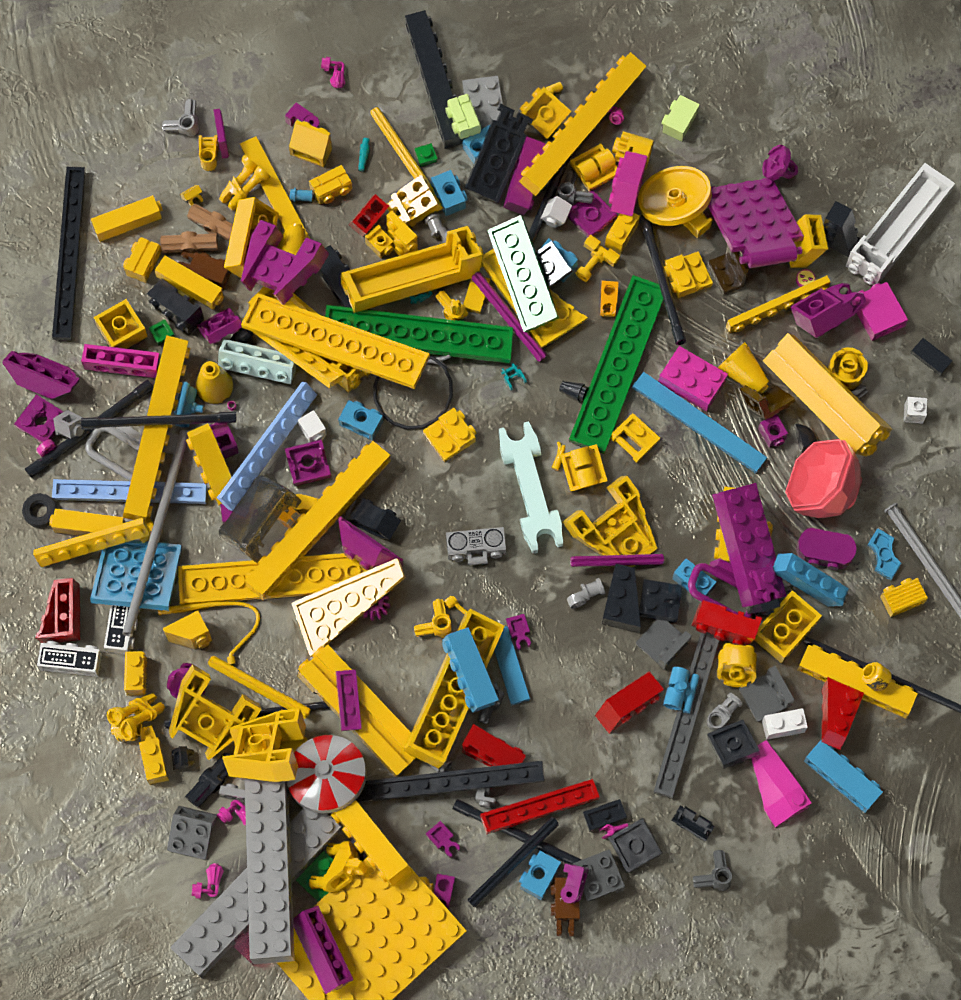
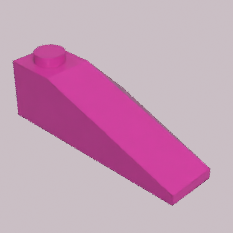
(778, 788)

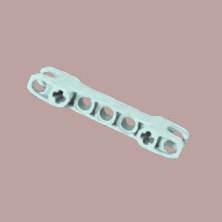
(539, 519)

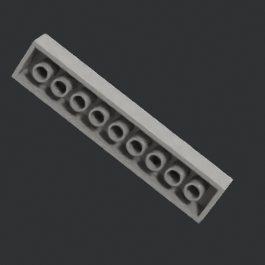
(269, 872)
(228, 916)

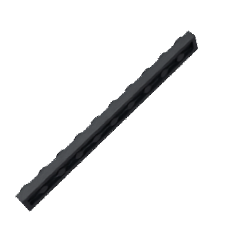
(68, 253)
(452, 781)

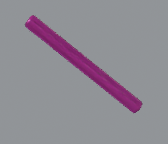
(508, 316)

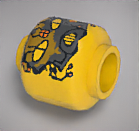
(876, 676)

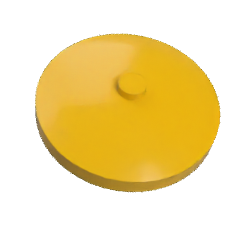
(675, 195)

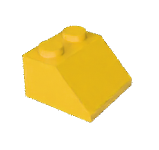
(189, 632)

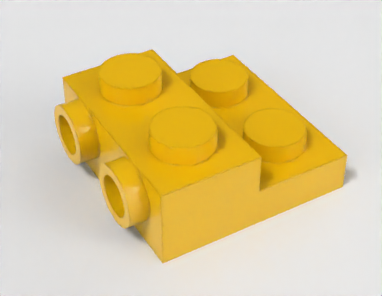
(545, 111)
(404, 238)
(687, 274)
(450, 434)

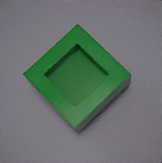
(425, 155)
(160, 331)

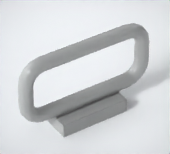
(125, 434)

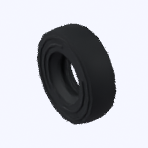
(32, 501)

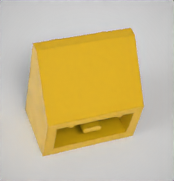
(310, 143)

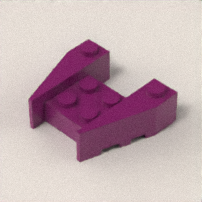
(277, 268)

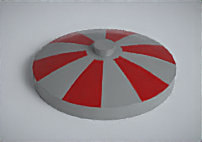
(328, 774)

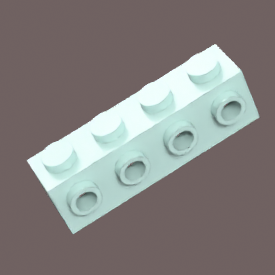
(256, 361)

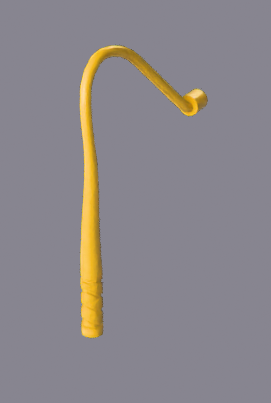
(190, 607)

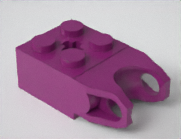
(826, 309)

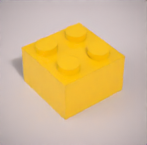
(120, 326)

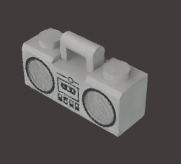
(476, 542)

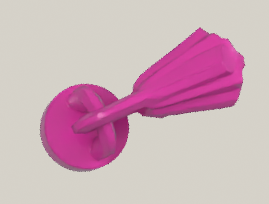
(337, 79)
(616, 116)
(225, 814)
(214, 874)

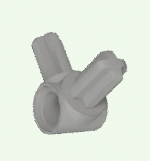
(184, 120)

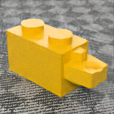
(152, 756)

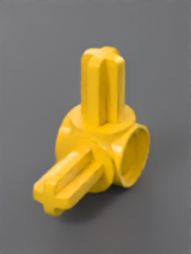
(452, 309)
(439, 618)

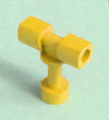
(598, 254)

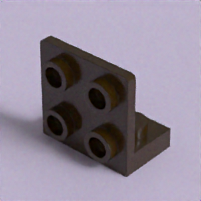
(728, 271)
(768, 403)

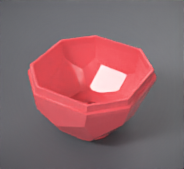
(825, 479)

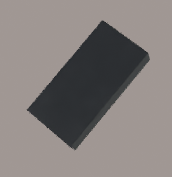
(931, 356)

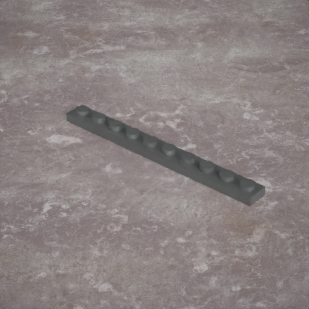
(684, 721)

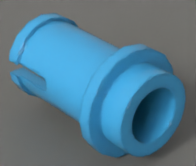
(300, 195)

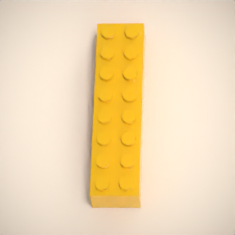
(446, 702)

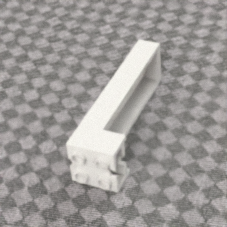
(899, 225)

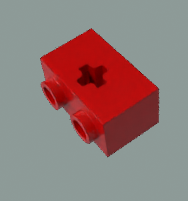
(368, 215)

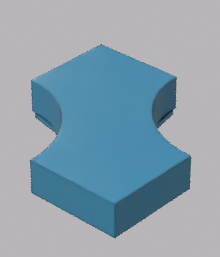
(886, 561)

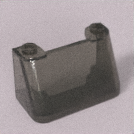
(256, 516)

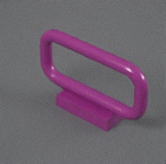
(719, 569)

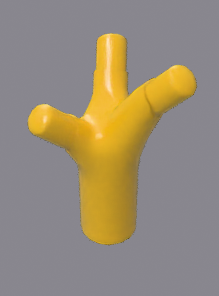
(557, 462)

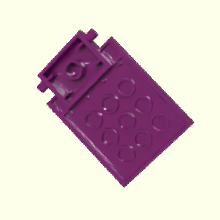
(756, 222)

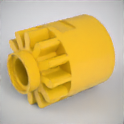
(634, 144)

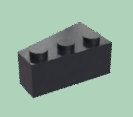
(840, 229)
(175, 307)
(622, 601)

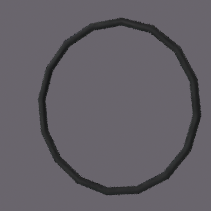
(428, 423)

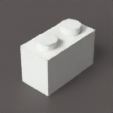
(784, 724)

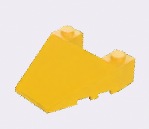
(620, 529)

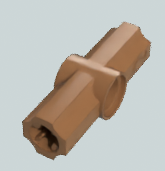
(211, 221)
(189, 242)

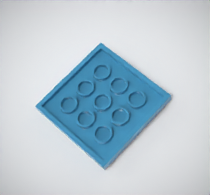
(120, 570)

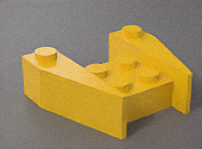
(203, 717)
(258, 747)

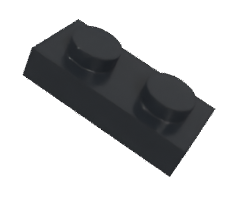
(763, 608)
(604, 814)

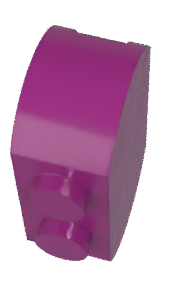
(826, 548)

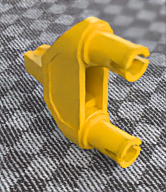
(342, 869)

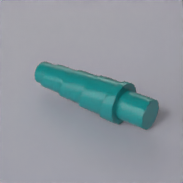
(364, 151)

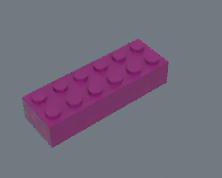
(746, 540)

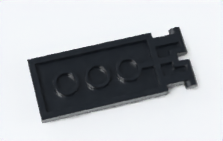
(498, 154)

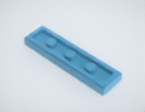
(510, 669)

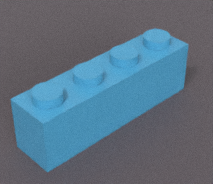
(810, 579)
(470, 670)
(843, 776)

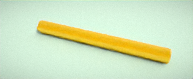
(397, 144)
(257, 685)

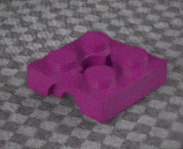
(219, 326)
(36, 409)
(302, 474)

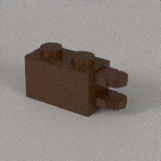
(207, 267)
(562, 910)

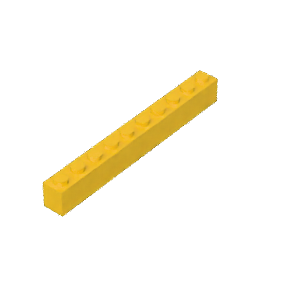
(582, 124)
(155, 436)
(317, 520)
(367, 836)

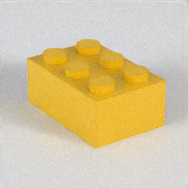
(787, 626)

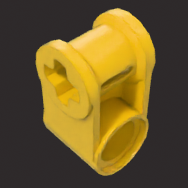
(208, 149)

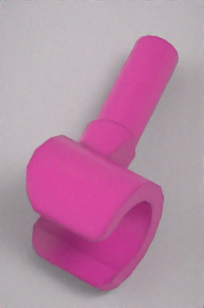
(611, 830)

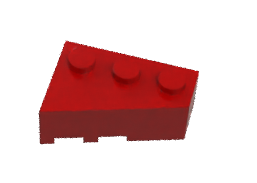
(62, 613)
(725, 624)
(629, 701)
(839, 710)
(490, 749)

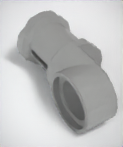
(436, 227)
(588, 590)
(723, 712)

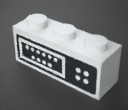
(115, 641)
(69, 659)

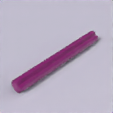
(612, 560)

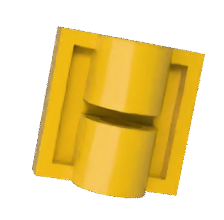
(595, 167)
(583, 467)

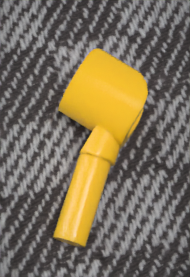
(451, 601)

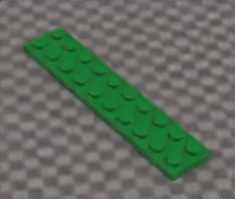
(432, 334)
(617, 364)

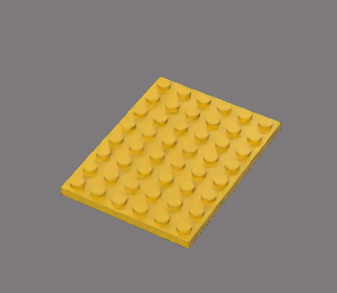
(382, 934)

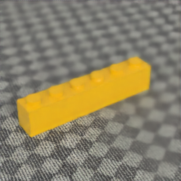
(822, 665)

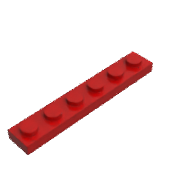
(539, 806)

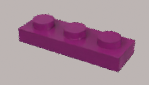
(348, 700)

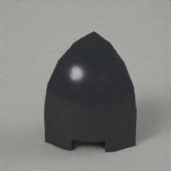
(804, 436)

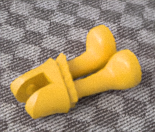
(235, 187)
(142, 711)

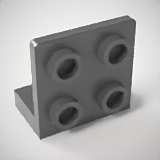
(663, 642)
(767, 694)
(191, 832)
(602, 875)

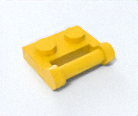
(639, 433)

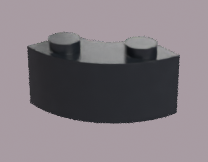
(372, 518)

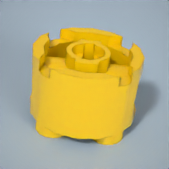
(849, 367)
(737, 665)

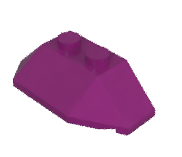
(40, 374)
(363, 548)

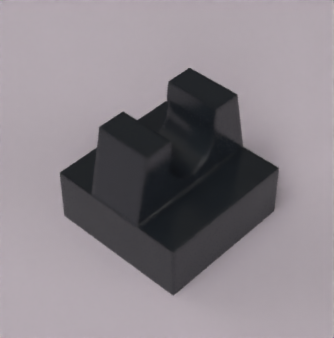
(180, 758)

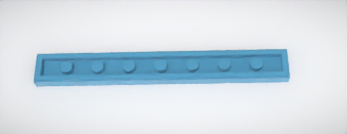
(699, 422)

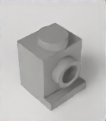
(70, 427)

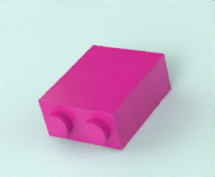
(881, 311)

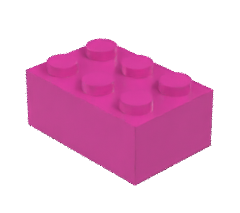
(627, 183)
(693, 378)

